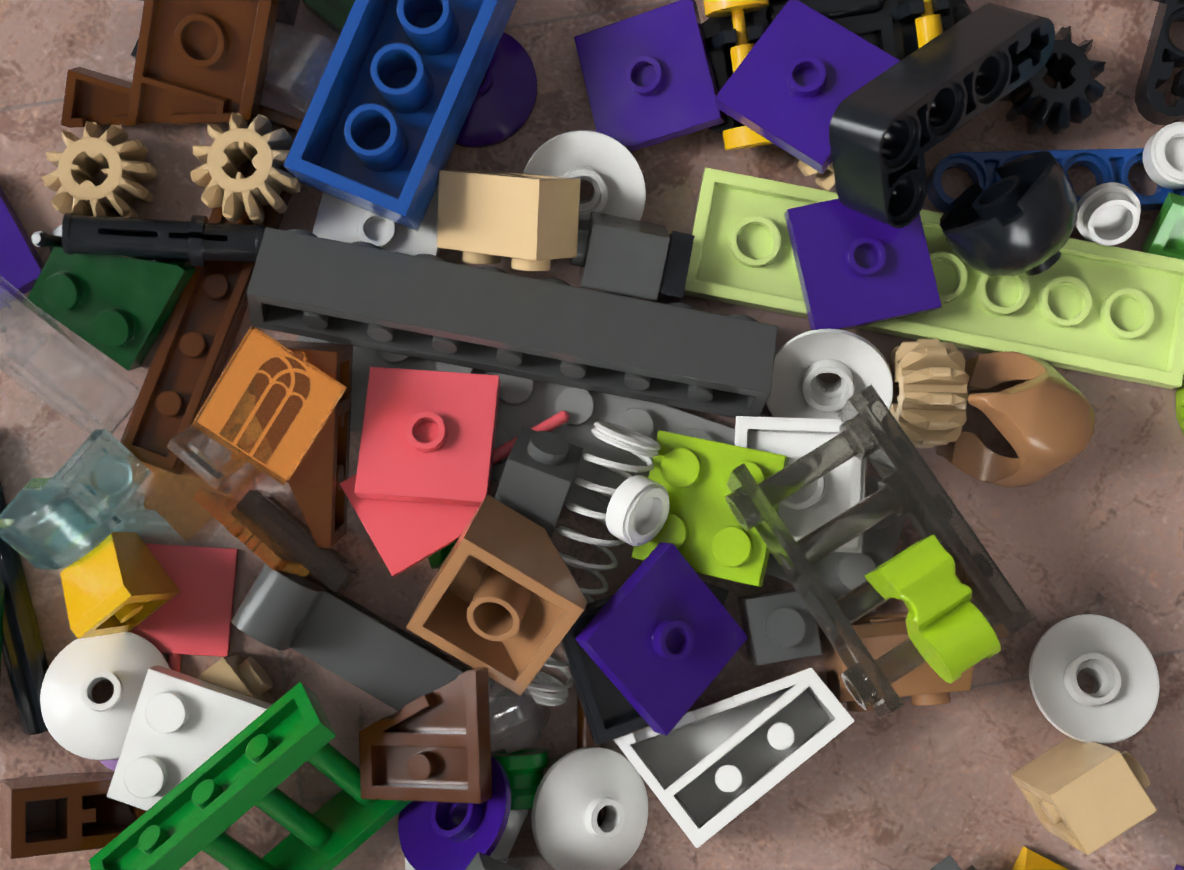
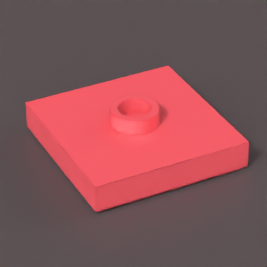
(428, 436)

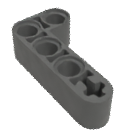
(343, 637)

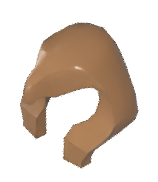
(1039, 417)

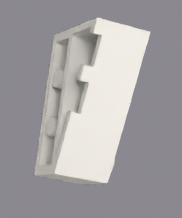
(735, 750)

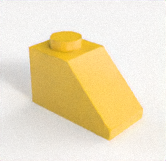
(115, 587)

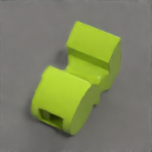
(940, 615)

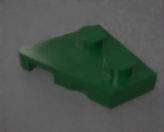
(111, 299)

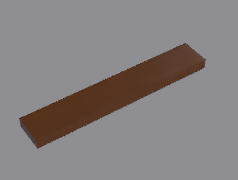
(196, 339)

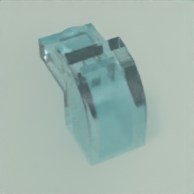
(74, 511)

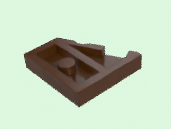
(432, 746)

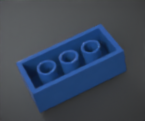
(396, 101)

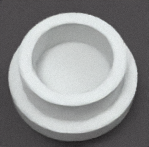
(1108, 214)

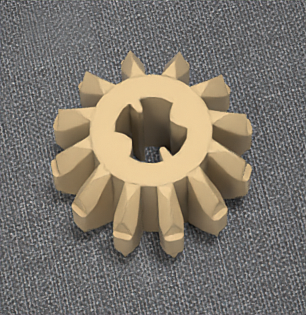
(81, 162)
(224, 181)
(929, 391)

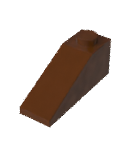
(327, 460)
(60, 814)

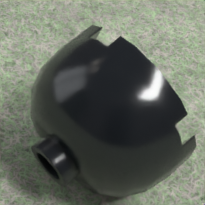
(1015, 221)

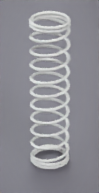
(641, 447)

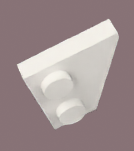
(174, 732)

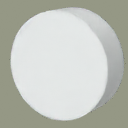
(1165, 156)
(637, 510)

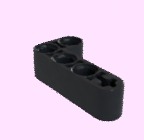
(920, 101)

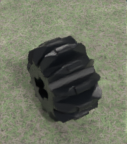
(1070, 95)

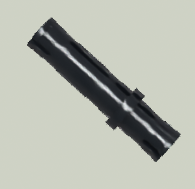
(156, 238)

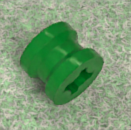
(524, 773)

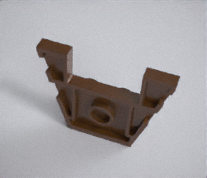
(190, 67)

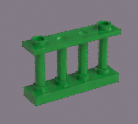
(246, 776)

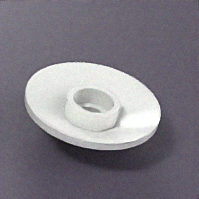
(602, 162)
(798, 362)
(1121, 672)
(66, 692)
(569, 805)

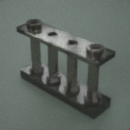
(905, 489)

